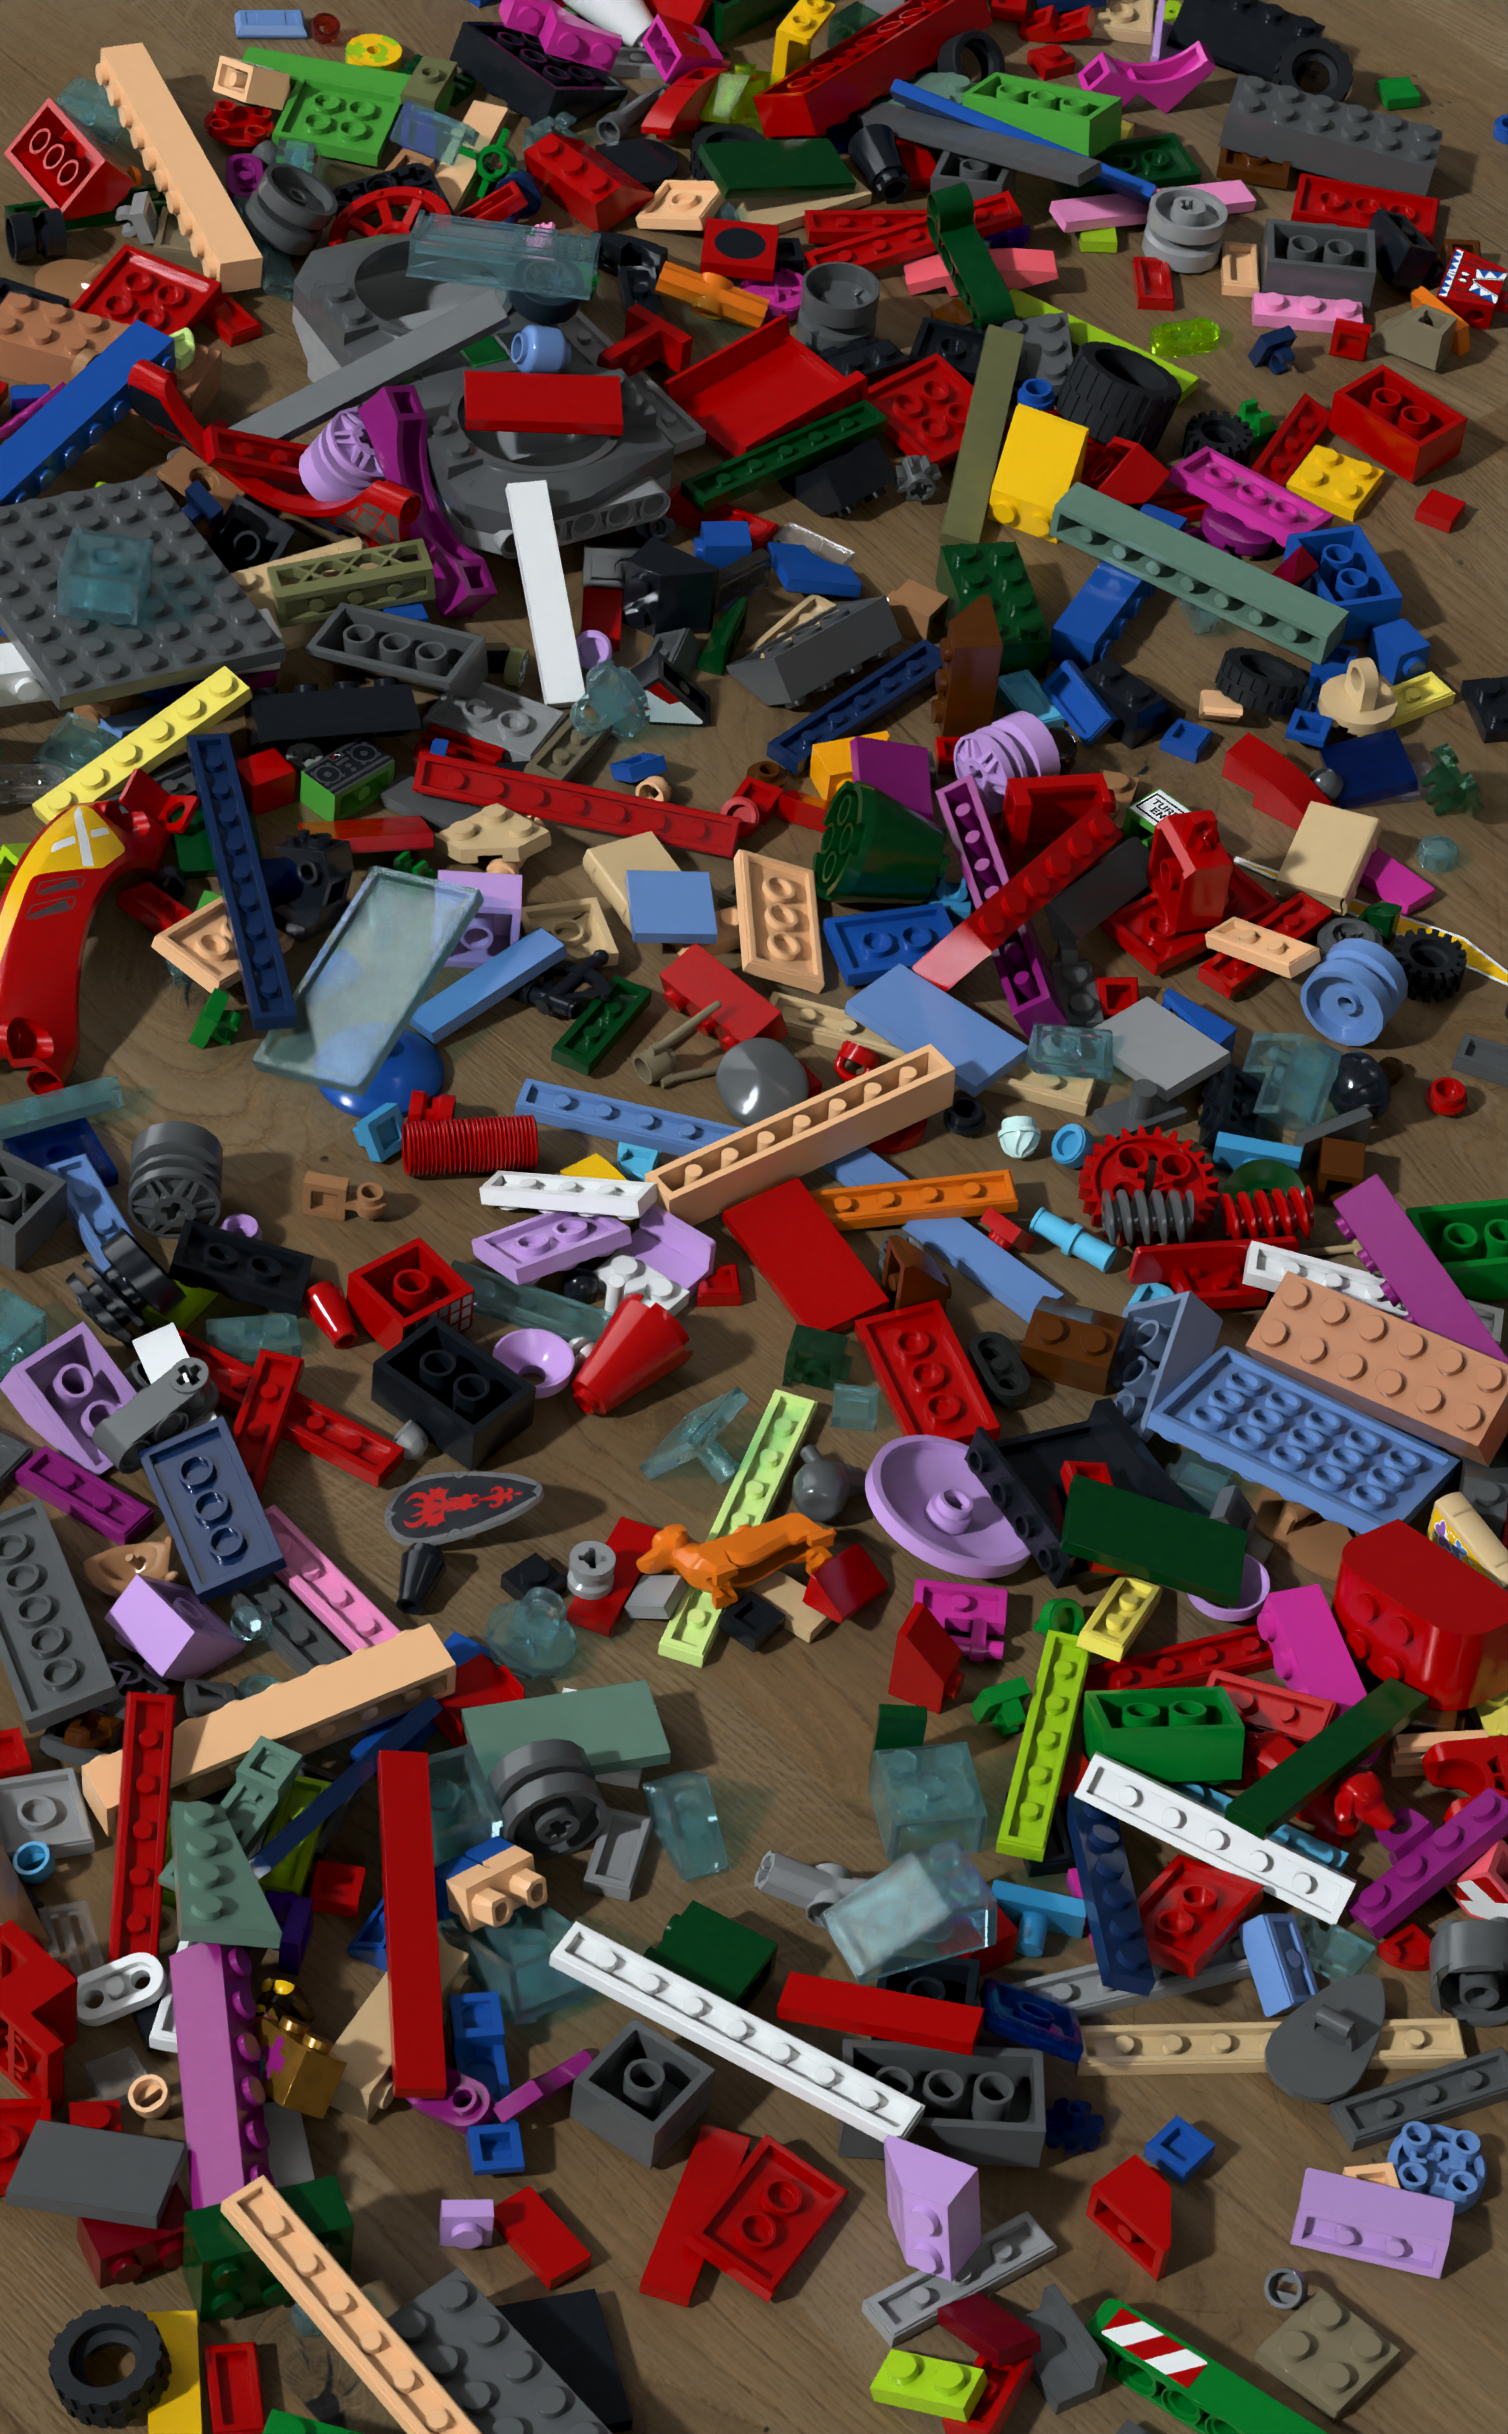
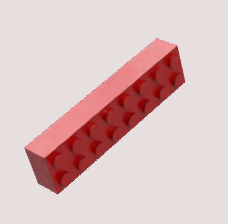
(864, 66)

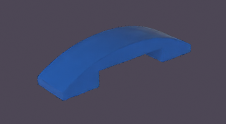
(1306, 722)
(480, 2054)

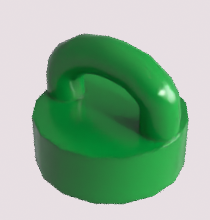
(1062, 1616)

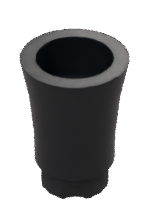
(879, 159)

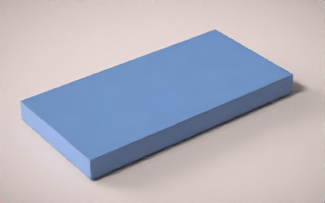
(917, 1013)

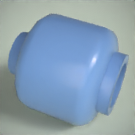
(540, 350)

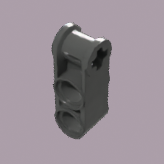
(157, 1414)

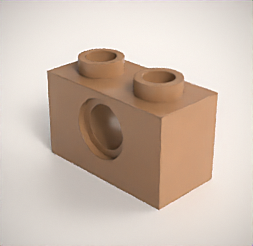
(184, 470)

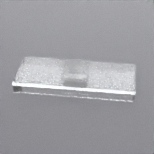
(815, 543)

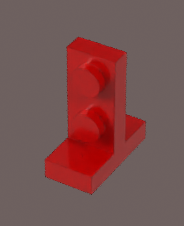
(646, 341)

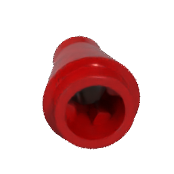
(330, 1312)

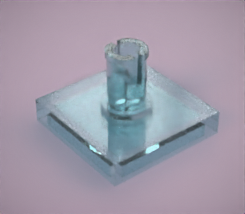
(697, 1438)

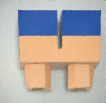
(488, 1884)

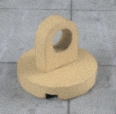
(1358, 699)

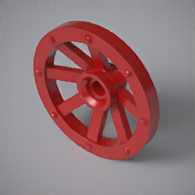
(381, 199)

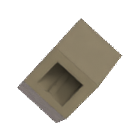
(1418, 335)

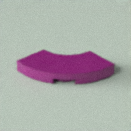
(544, 2087)

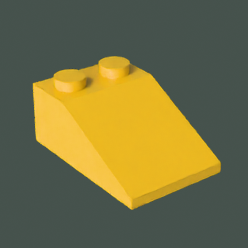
(1036, 470)

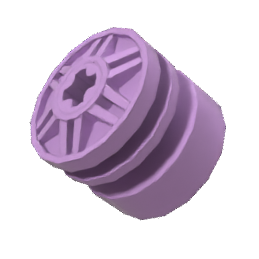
(340, 459)
(1007, 749)

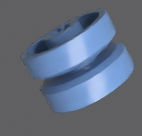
(1354, 992)

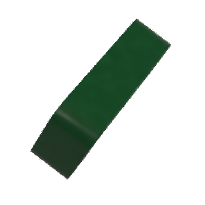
(966, 256)

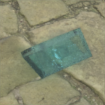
(1071, 1051)

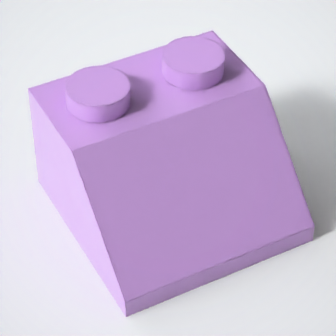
(171, 1629)
(932, 2207)

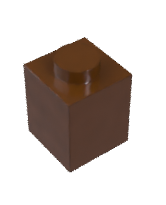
(1338, 1169)

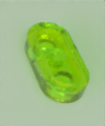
(1184, 338)

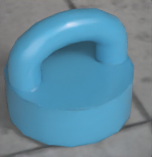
(1072, 1145)

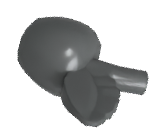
(824, 1487)

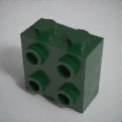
(716, 1954)

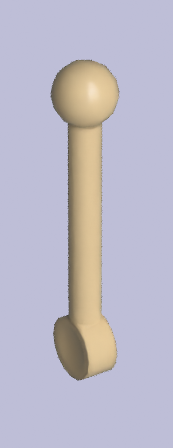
(1332, 1250)

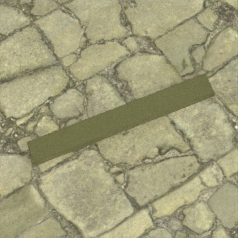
(981, 437)

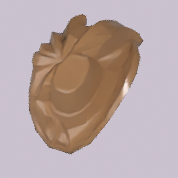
(118, 1566)

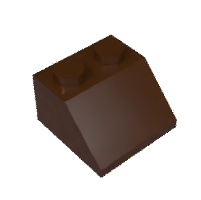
(1072, 1344)

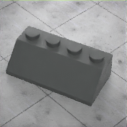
(402, 649)
(818, 652)

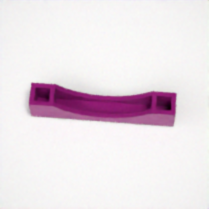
(398, 435)

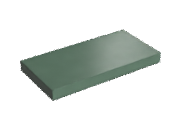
(611, 1723)

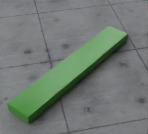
(336, 71)

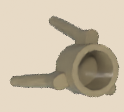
(659, 1059)

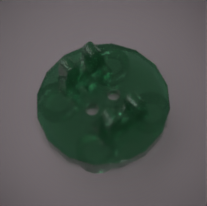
(1451, 786)

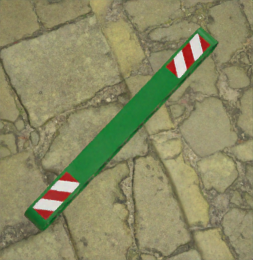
(1185, 2379)

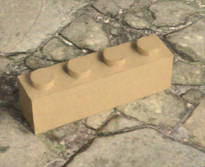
(367, 2041)

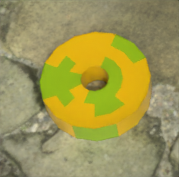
(374, 52)

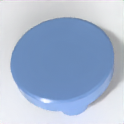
(1439, 2163)

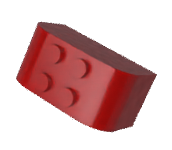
(1422, 1617)

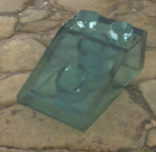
(914, 1913)
(517, 1962)

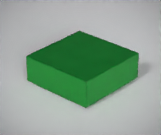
(1397, 93)

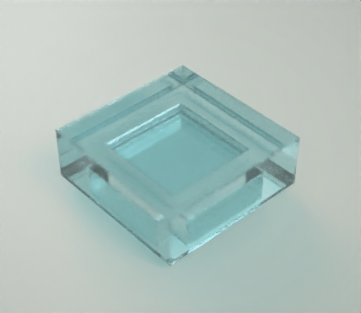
(854, 1407)

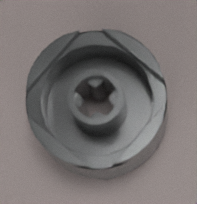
(1471, 1970)

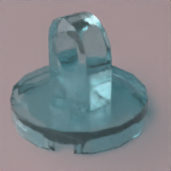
(615, 699)
(532, 1635)

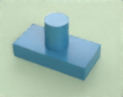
(1236, 1150)
(1037, 1913)

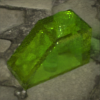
(733, 94)

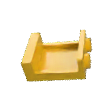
(796, 34)

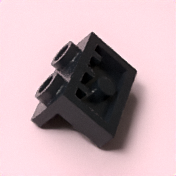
(1230, 1106)

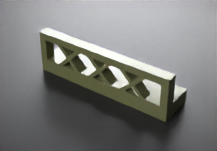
(386, 586)

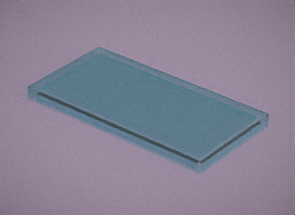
(369, 980)

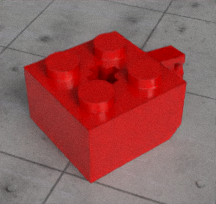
(1190, 870)

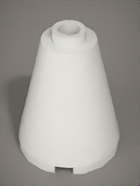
(623, 17)

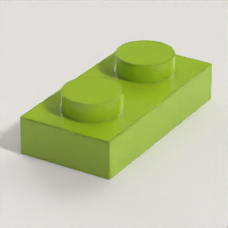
(929, 2385)

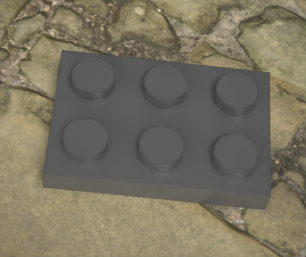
(1044, 351)

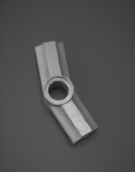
(805, 1885)

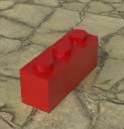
(700, 980)

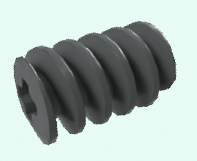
(1147, 1217)

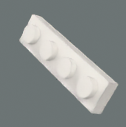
(568, 1193)

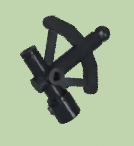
(560, 998)

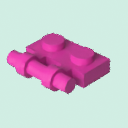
(967, 1610)

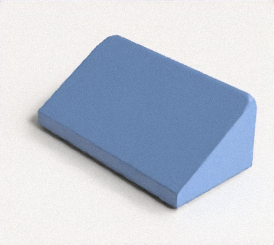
(1278, 1962)

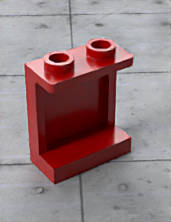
(1046, 806)

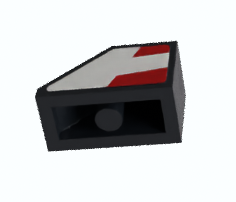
(671, 694)

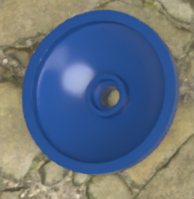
(409, 1066)

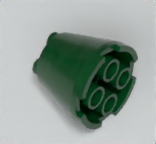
(877, 850)

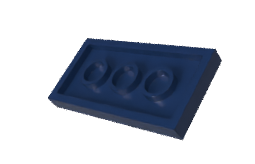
(212, 1510)

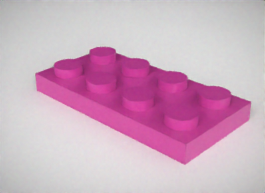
(1247, 495)

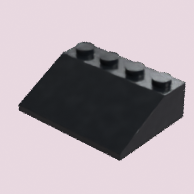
(527, 78)

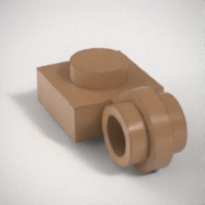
(330, 1197)

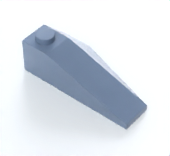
(1159, 1351)

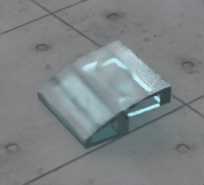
(91, 105)

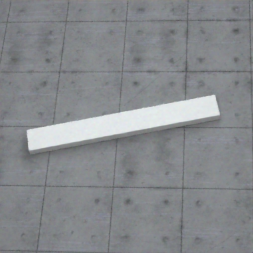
(736, 2034)

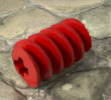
(1268, 1215)

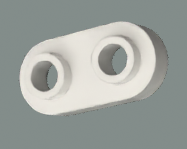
(117, 1986)

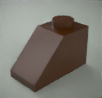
(912, 1276)

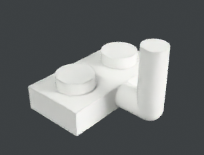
(627, 1275)

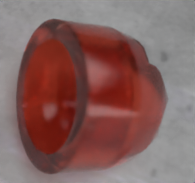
(330, 27)

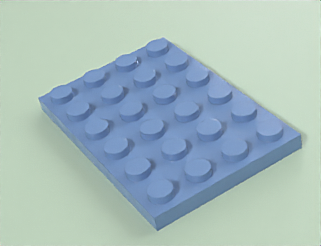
(1302, 1443)

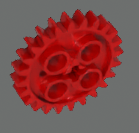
(1107, 1171)

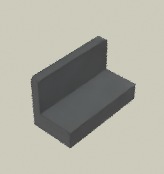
(1070, 2362)

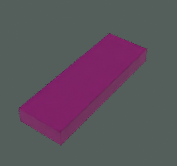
(84, 1496)

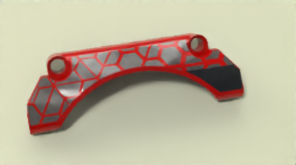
(377, 514)

